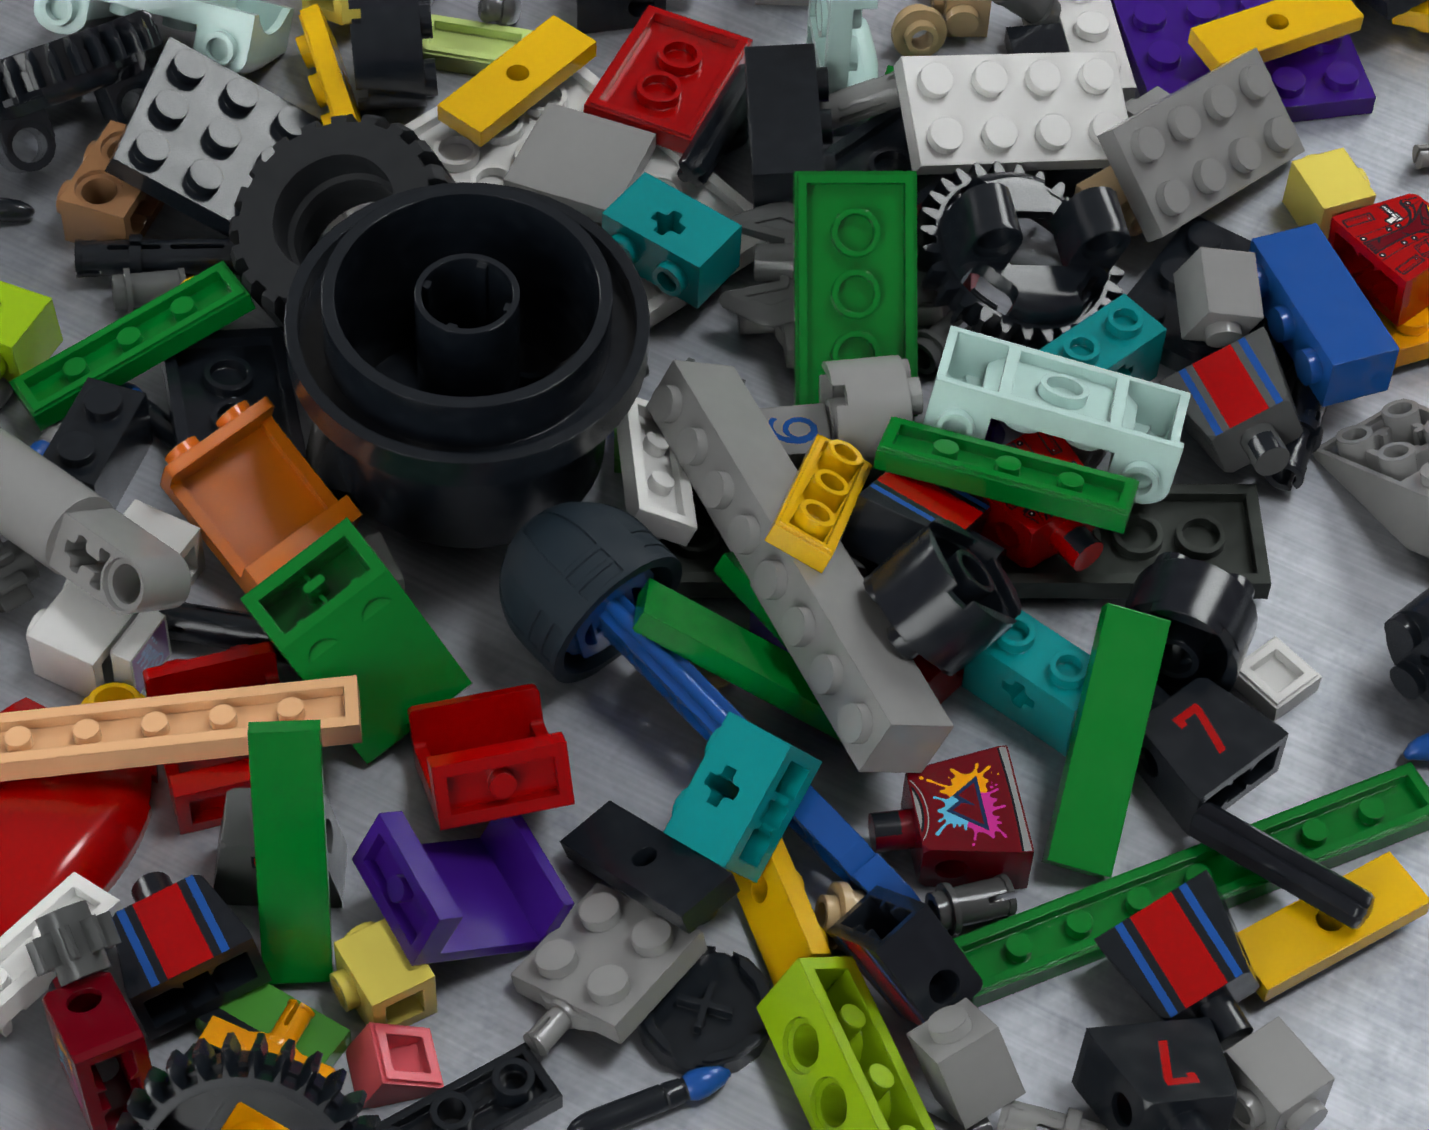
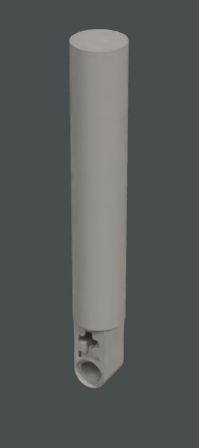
(84, 536)

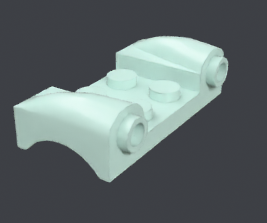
(231, 32)
(842, 45)
(1061, 398)

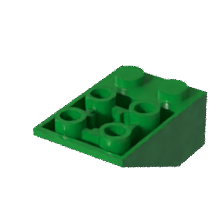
(346, 615)

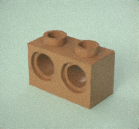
(99, 204)

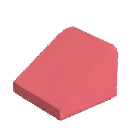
(393, 1064)

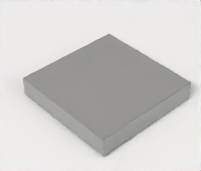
(580, 159)

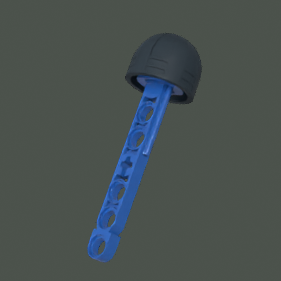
(573, 602)

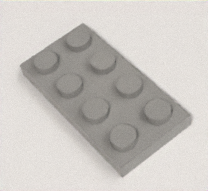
(1201, 144)

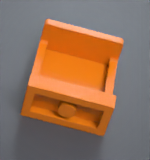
(252, 493)

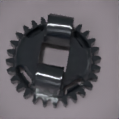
(70, 70)
(975, 229)
(211, 1080)

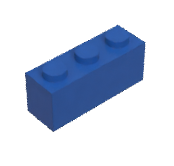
(1322, 316)

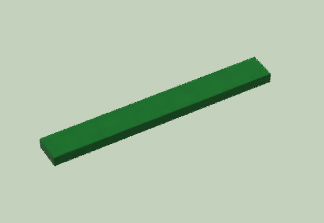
(1063, 931)

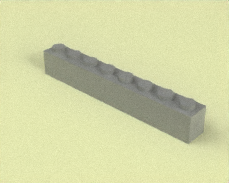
(824, 618)

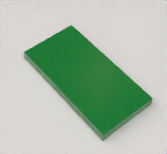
(853, 270)

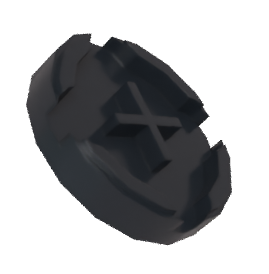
(709, 1016)

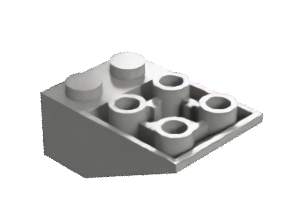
(1387, 469)

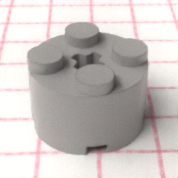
(864, 396)

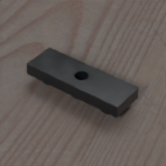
(650, 866)
(497, 1096)

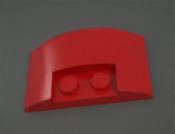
(68, 826)

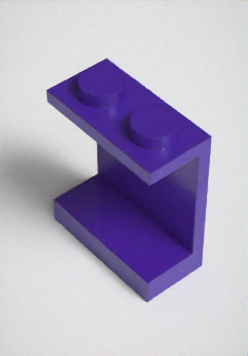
(464, 893)

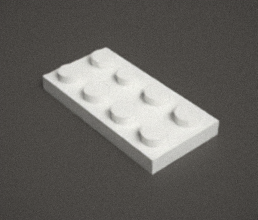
(1009, 110)

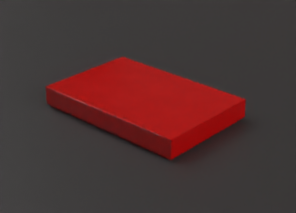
(667, 76)

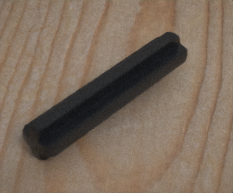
(715, 131)
(1282, 865)

